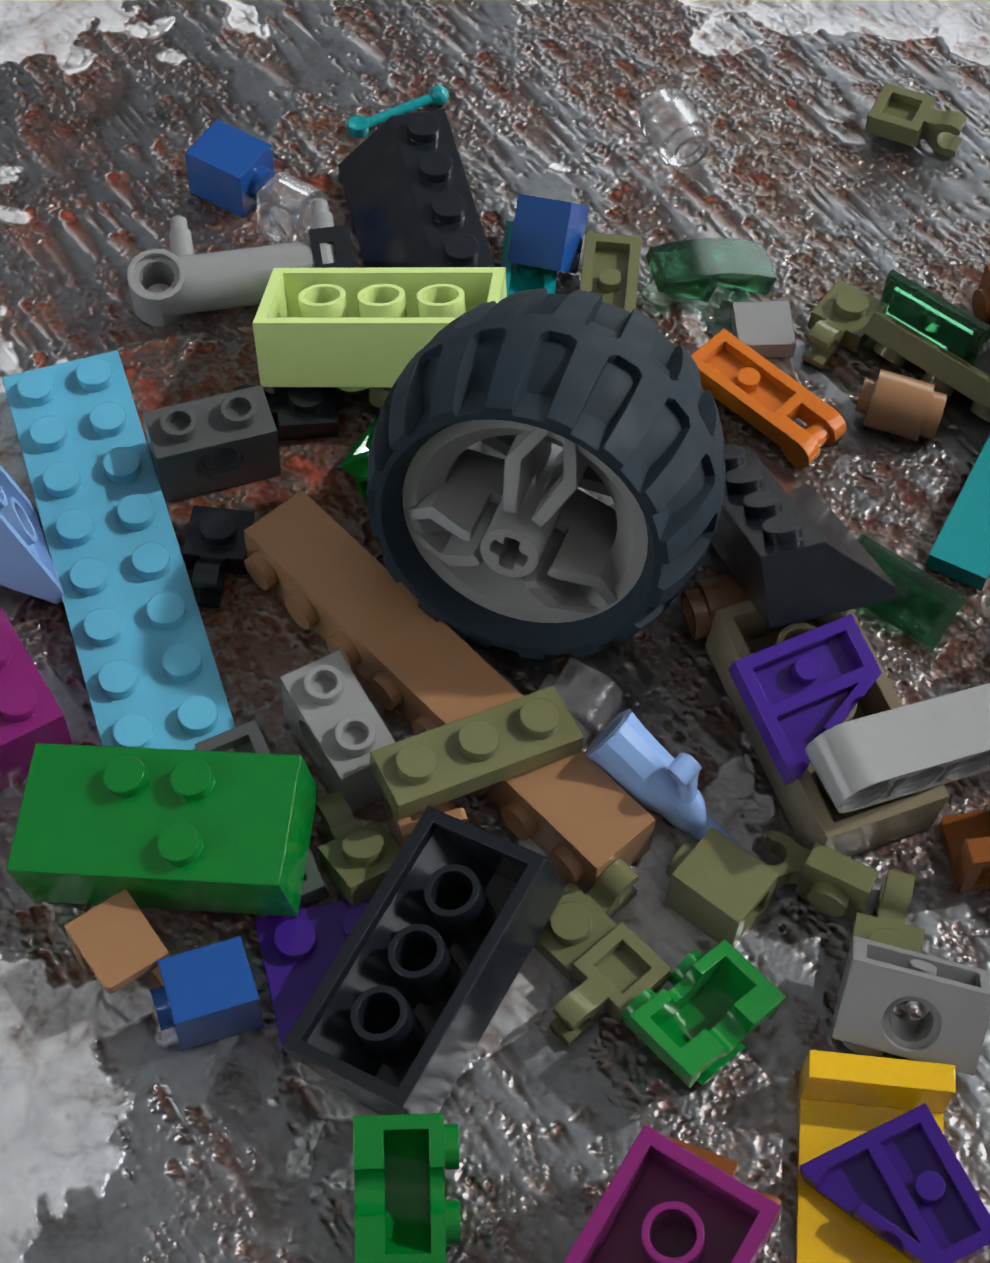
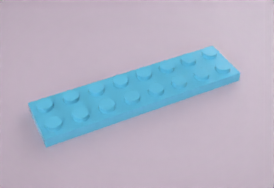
(116, 557)

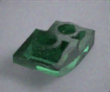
(699, 265)

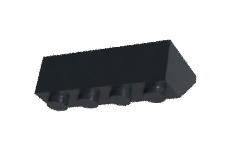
(413, 197)
(790, 545)
(425, 966)

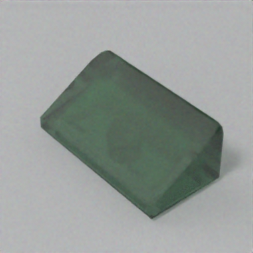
(936, 318)
(924, 604)

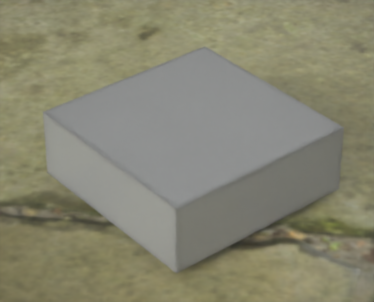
(764, 327)

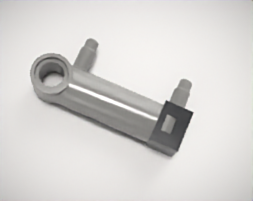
(227, 276)

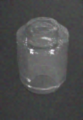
(674, 128)

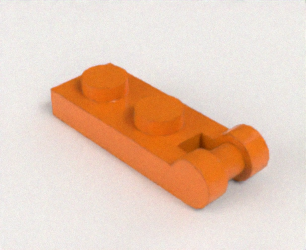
(767, 398)

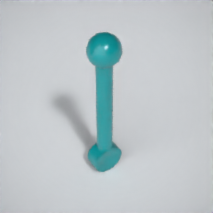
(359, 125)

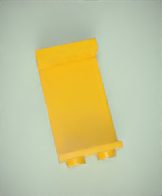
(836, 1103)

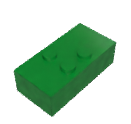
(166, 828)

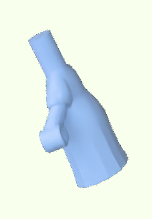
(653, 775)

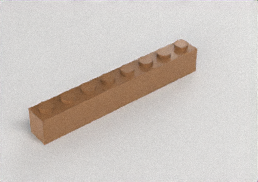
(435, 679)

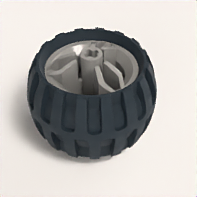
(575, 405)

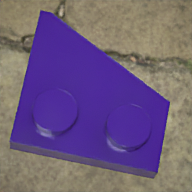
(805, 688)
(906, 1189)

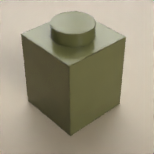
(719, 886)

